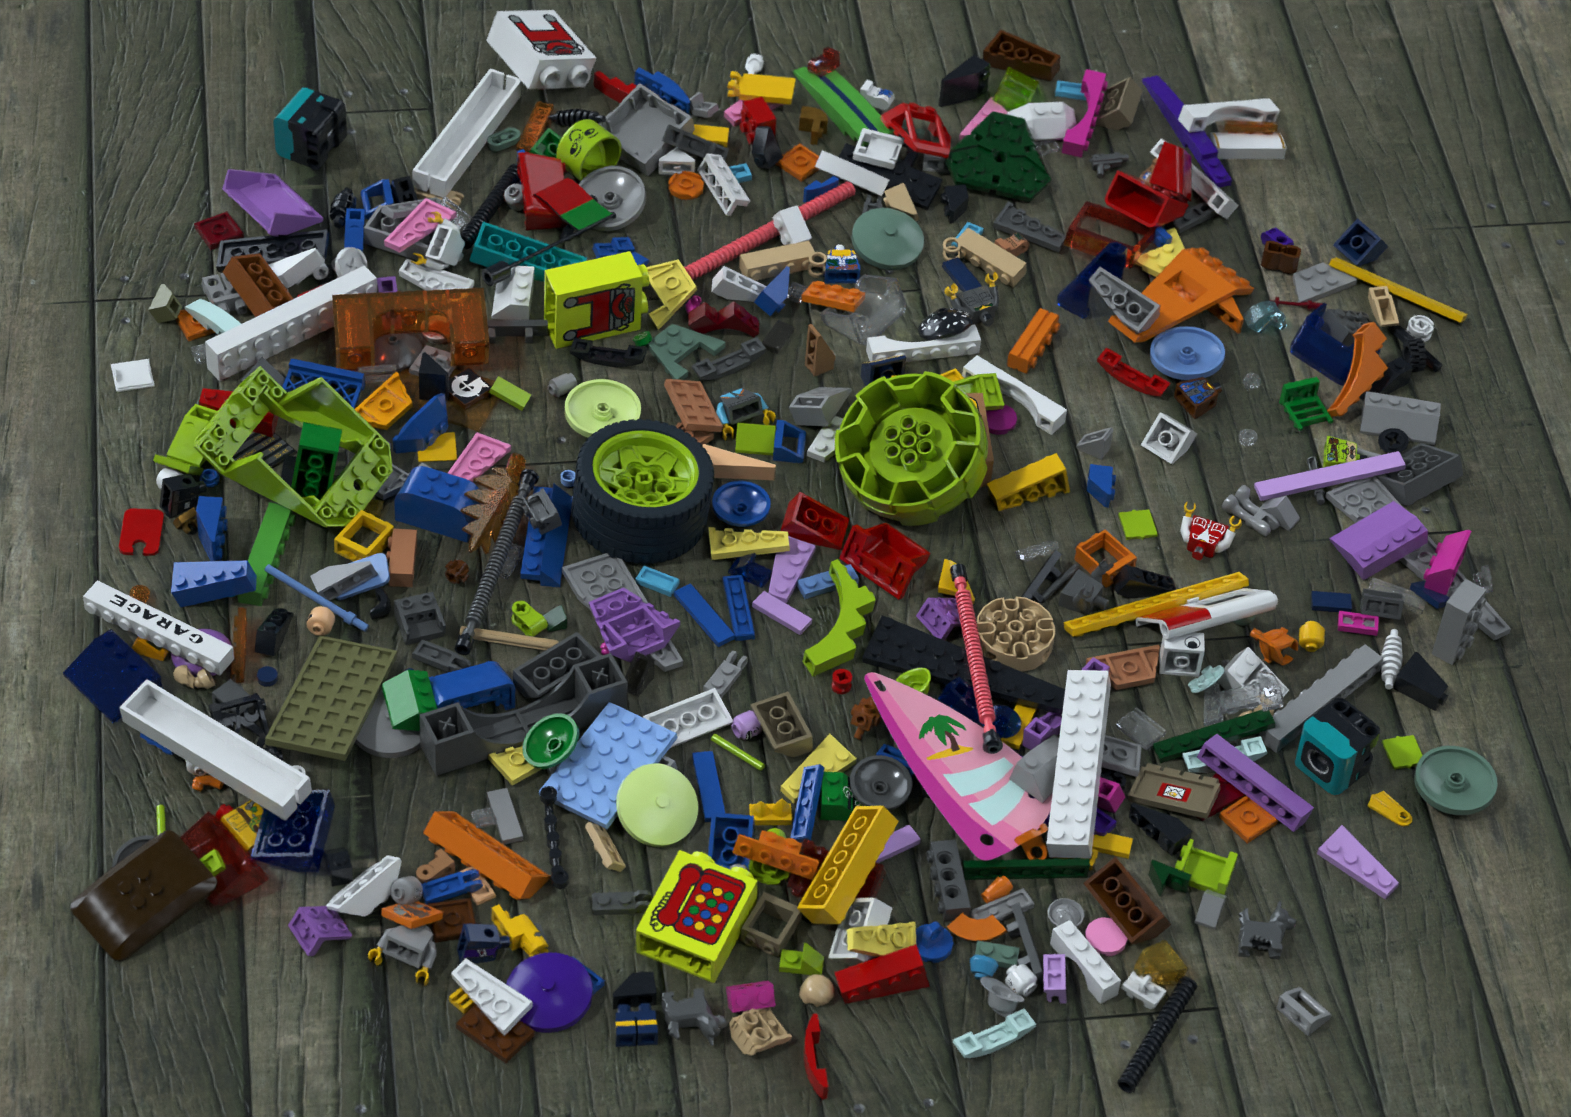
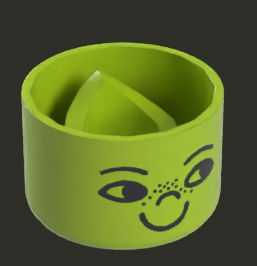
(587, 148)

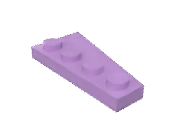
(1353, 859)

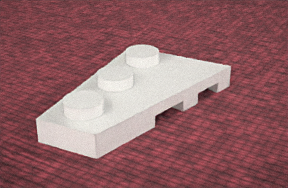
(824, 443)

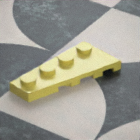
(881, 939)

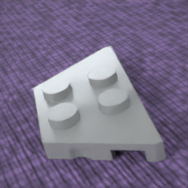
(1320, 282)

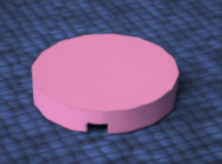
(1105, 936)

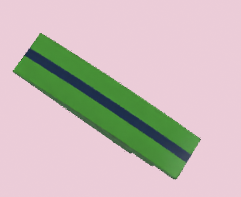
(842, 103)

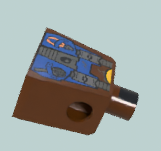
(1197, 396)

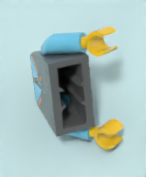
(740, 406)

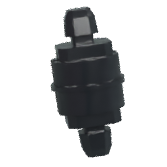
(339, 205)

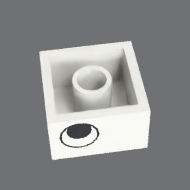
(1182, 655)

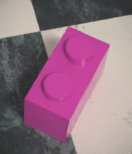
(750, 996)

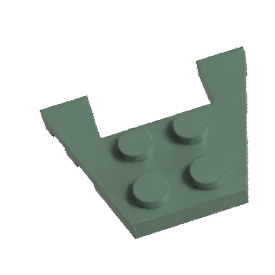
(677, 343)

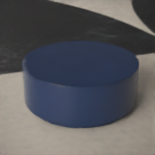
(267, 676)

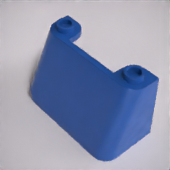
(474, 686)

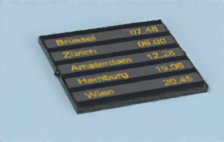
(272, 448)

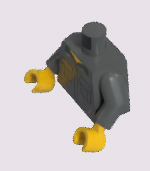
(978, 302)

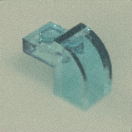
(1263, 315)

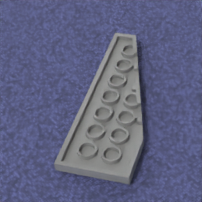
(604, 575)

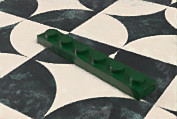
(1228, 730)
(1026, 869)

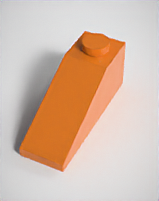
(1228, 313)

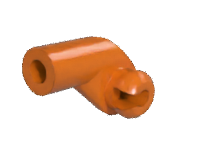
(208, 780)

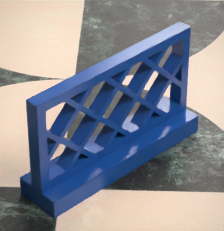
(342, 378)

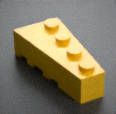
(1029, 483)

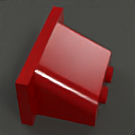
(884, 556)

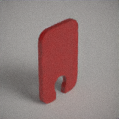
(143, 527)

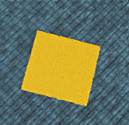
(441, 450)

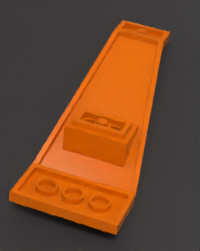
(1186, 288)

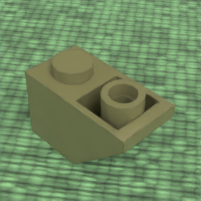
(164, 305)

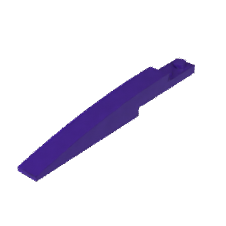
(1197, 141)

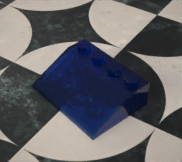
(109, 673)
(298, 840)

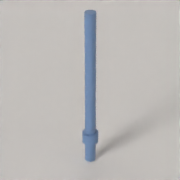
(349, 617)

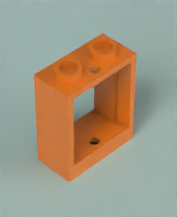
(1112, 546)

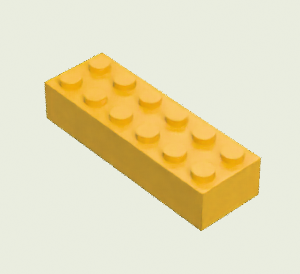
(847, 865)

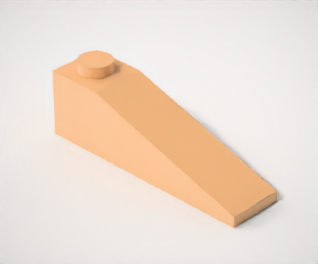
(738, 466)

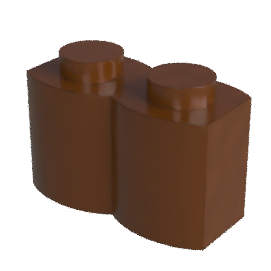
(1281, 257)

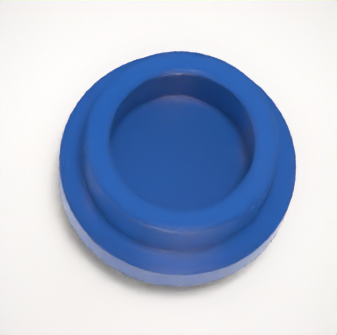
(210, 477)

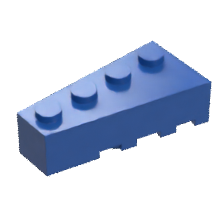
(211, 581)

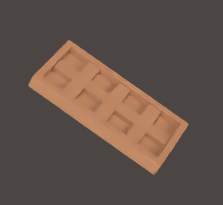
(693, 405)

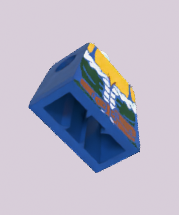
(842, 266)

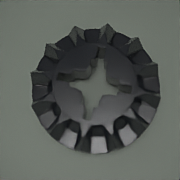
(1390, 435)

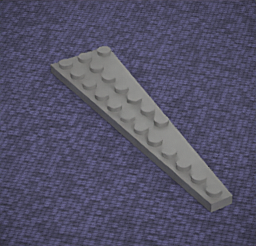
(1369, 495)

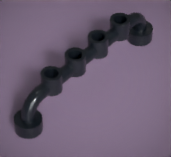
(559, 877)

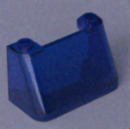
(1076, 293)

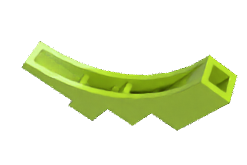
(839, 644)

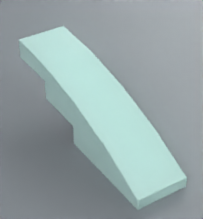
(211, 316)

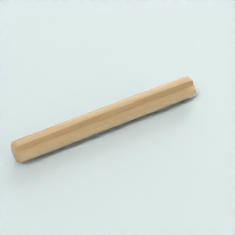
(512, 639)

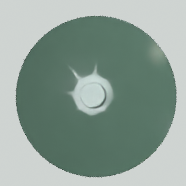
(887, 238)
(1455, 780)

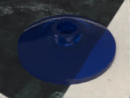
(1006, 721)

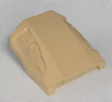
(757, 1031)

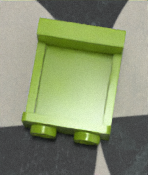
(1207, 869)

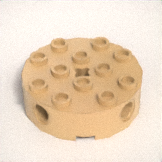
(1016, 632)

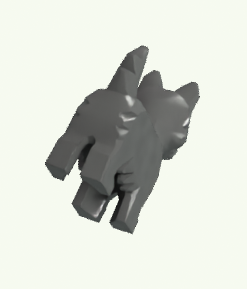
(1264, 934)
(691, 1013)

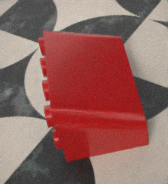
(1173, 172)

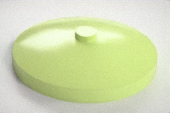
(598, 404)
(657, 805)

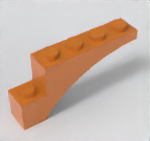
(1364, 370)

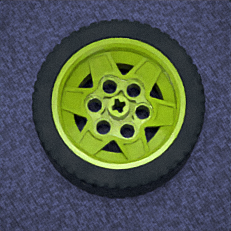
(642, 491)

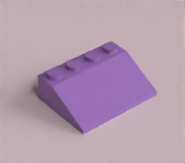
(1380, 539)

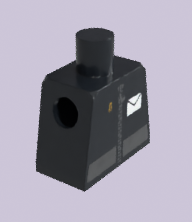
(180, 494)

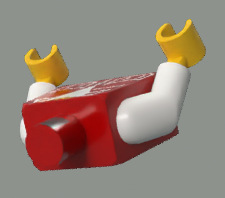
(1206, 536)

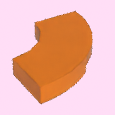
(976, 930)

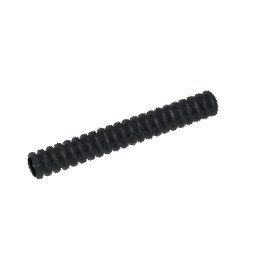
(489, 206)
(1157, 1034)

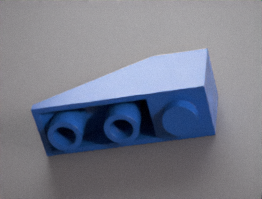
(354, 228)

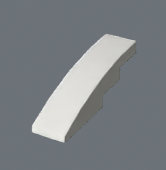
(850, 172)

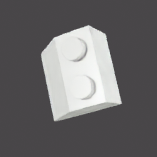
(1168, 438)

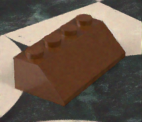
(1126, 903)

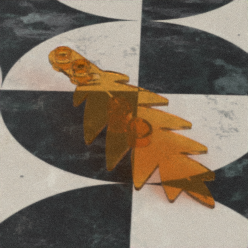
(494, 503)

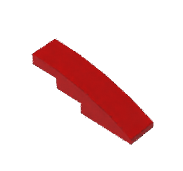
(612, 87)

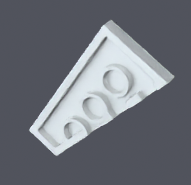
(433, 279)
(493, 997)

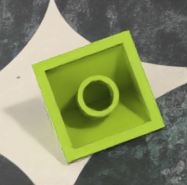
(755, 438)

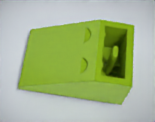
(184, 440)

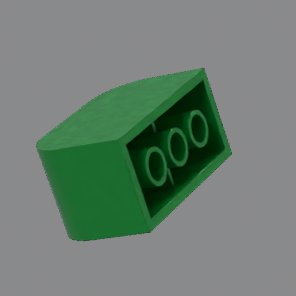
(316, 459)

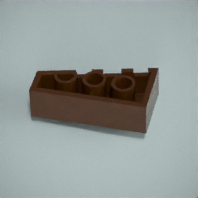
(1023, 56)

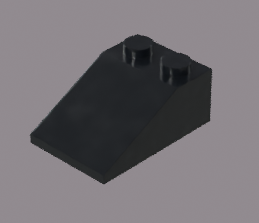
(965, 82)

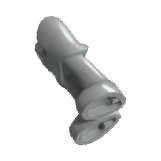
(1261, 521)

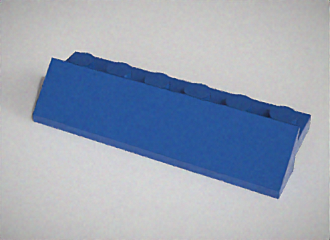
(546, 552)

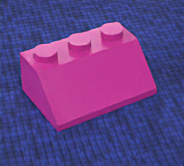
(1447, 562)

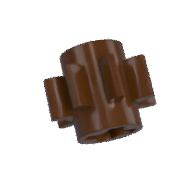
(457, 571)

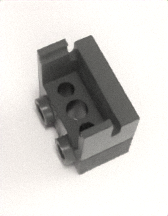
(419, 618)

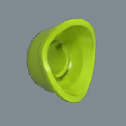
(917, 679)

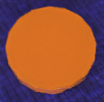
(686, 185)

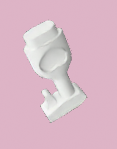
(754, 63)

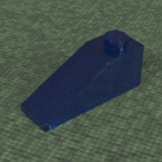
(960, 698)

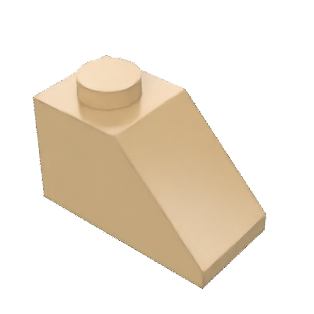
(899, 199)

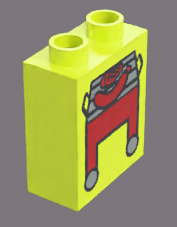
(595, 298)

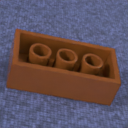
(256, 283)

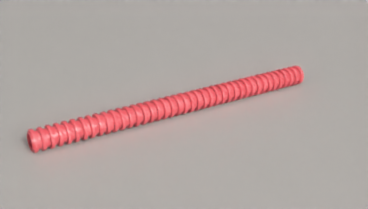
(767, 232)

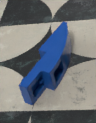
(664, 88)

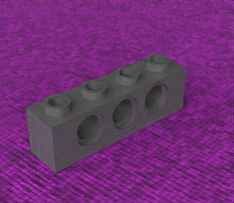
(949, 880)

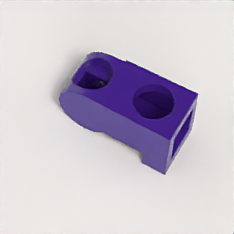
(1276, 235)

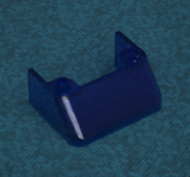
(1322, 350)

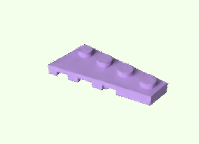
(789, 568)

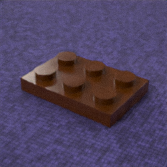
(486, 1034)

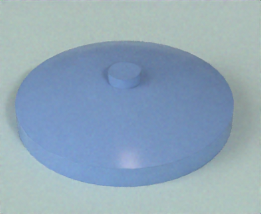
(1187, 353)

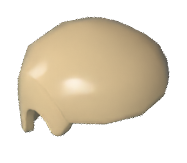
(817, 990)

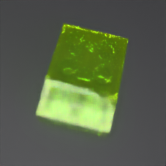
(1015, 89)

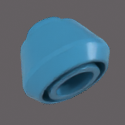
(983, 966)

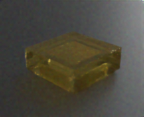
(375, 507)

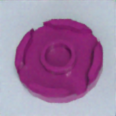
(1001, 420)

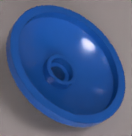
(741, 503)

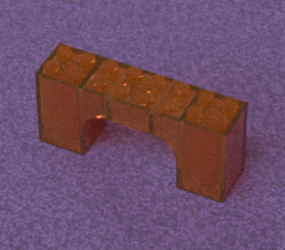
(451, 313)

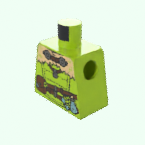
(1339, 452)

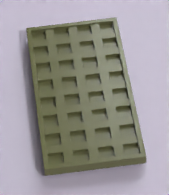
(331, 698)

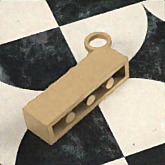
(987, 256)
(772, 261)

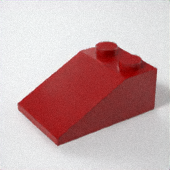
(814, 522)

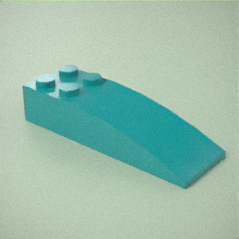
(499, 244)

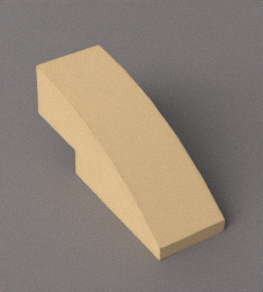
(1383, 306)

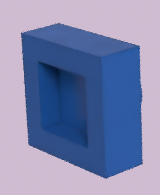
(1162, 237)

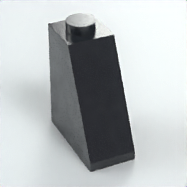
(1421, 683)

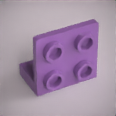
(939, 616)
(315, 925)

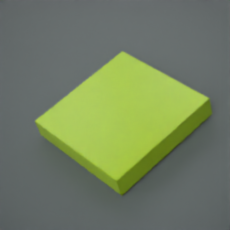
(179, 465)

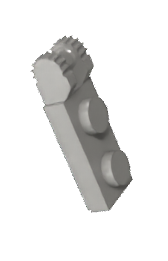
(726, 674)

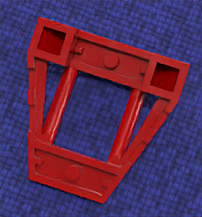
(895, 118)

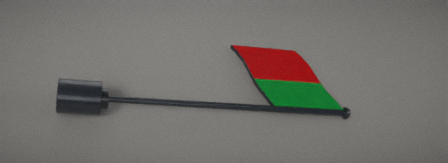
(572, 206)

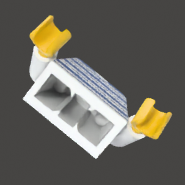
(444, 247)

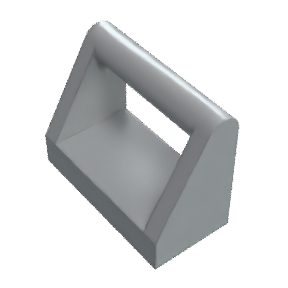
(1298, 1014)

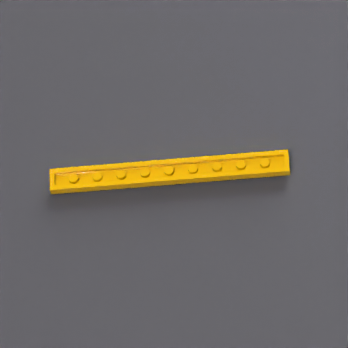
(1157, 603)

